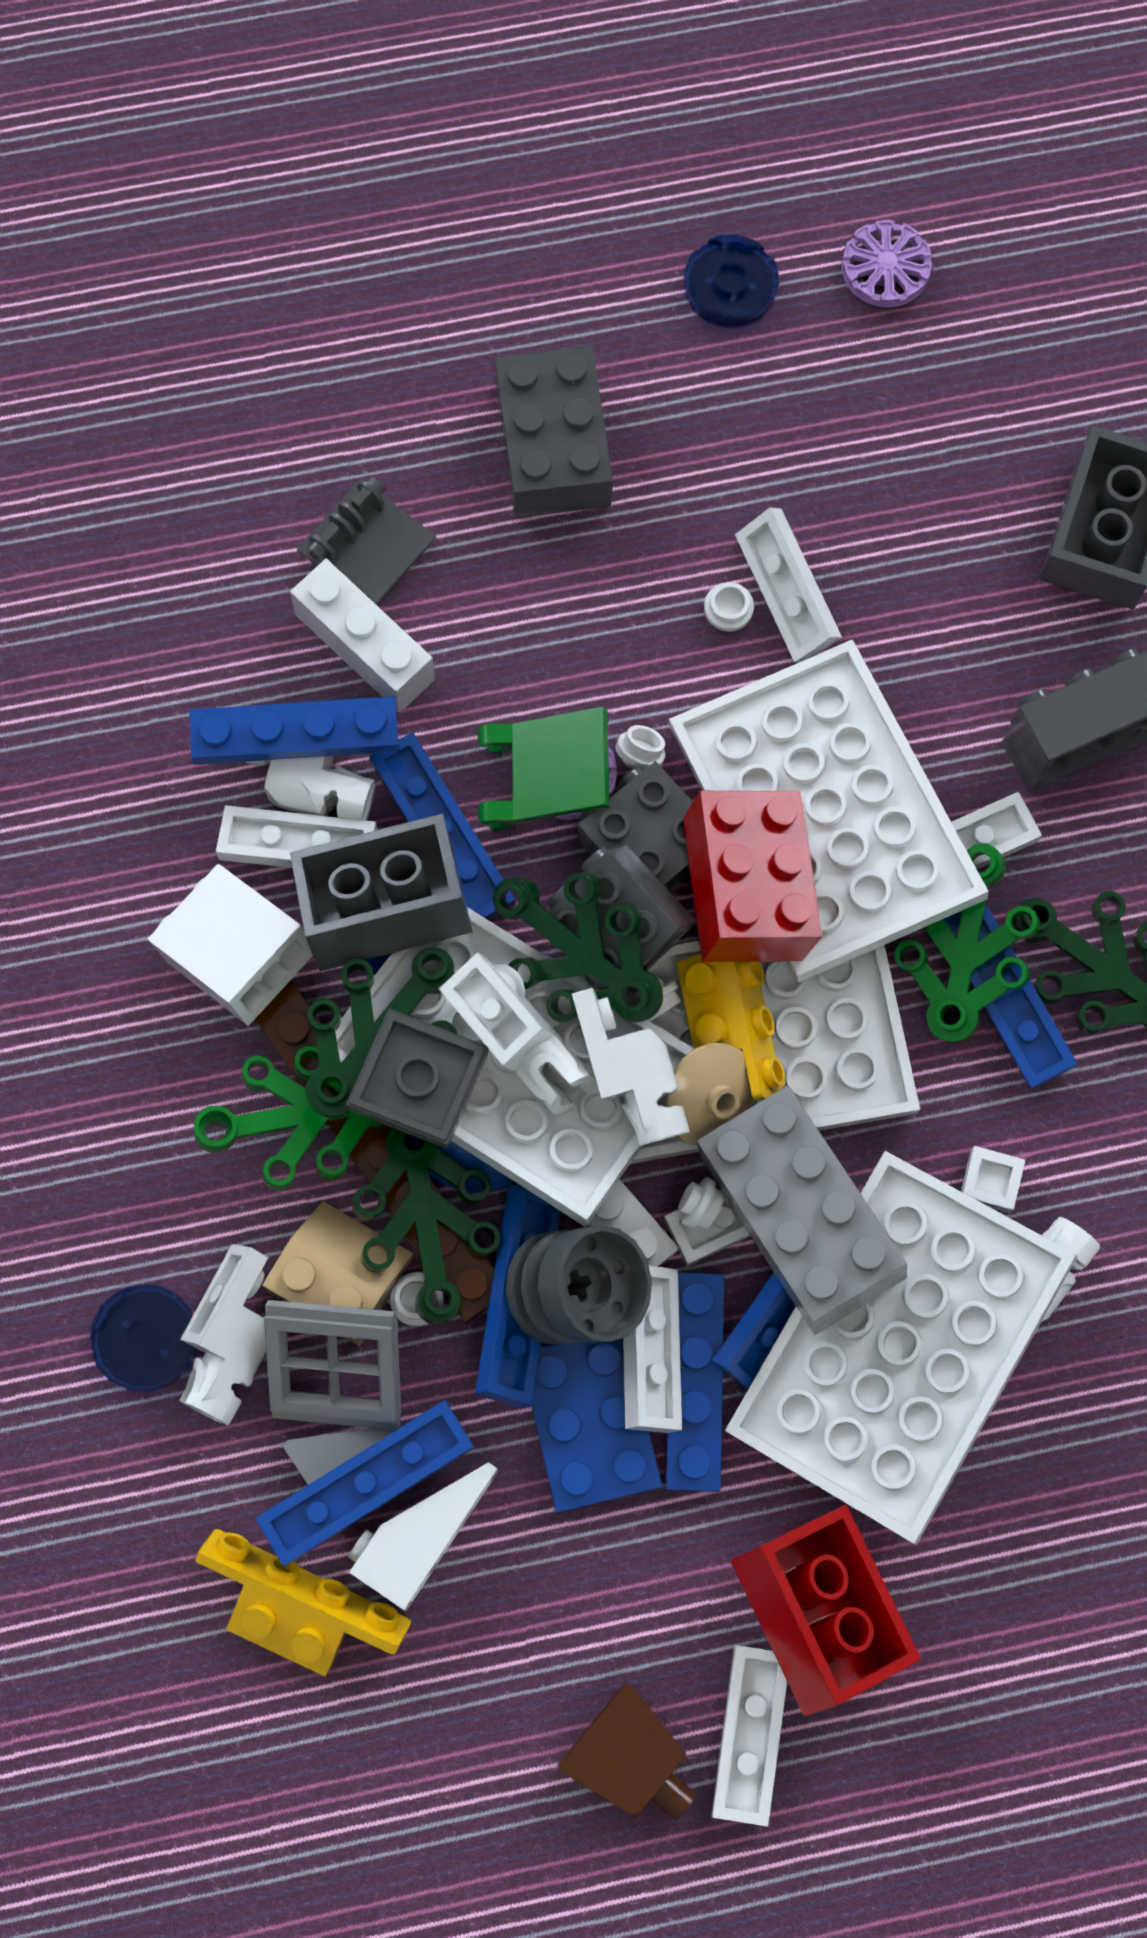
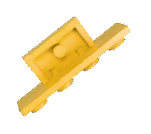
(728, 1007)
(295, 1609)

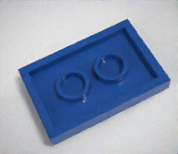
(583, 1430)

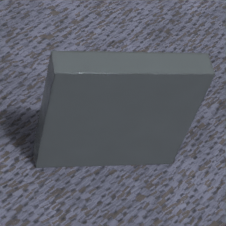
(417, 1078)

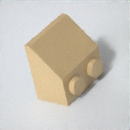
(326, 1267)

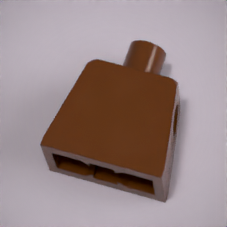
(629, 1758)

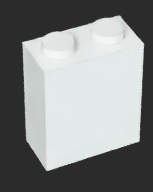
(232, 944)

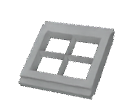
(333, 1322)

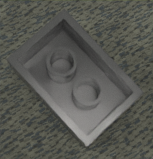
(553, 432)
(1103, 522)
(1080, 722)
(380, 892)

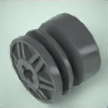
(579, 1285)

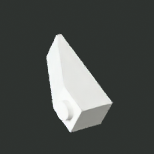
(411, 1544)

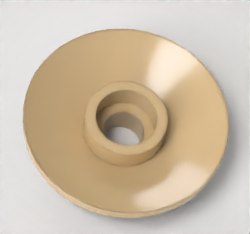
(702, 1080)

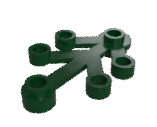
(586, 951)
(1108, 970)
(364, 1026)
(424, 1209)

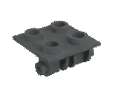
(368, 539)

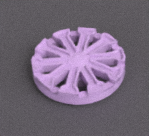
(886, 263)

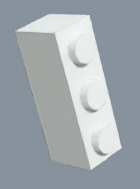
(362, 634)

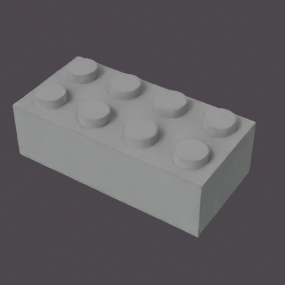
(802, 1210)

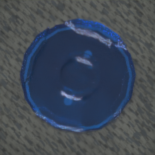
(731, 281)
(139, 1338)

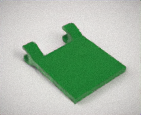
(556, 766)

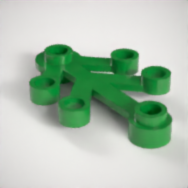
(965, 956)
(297, 1115)

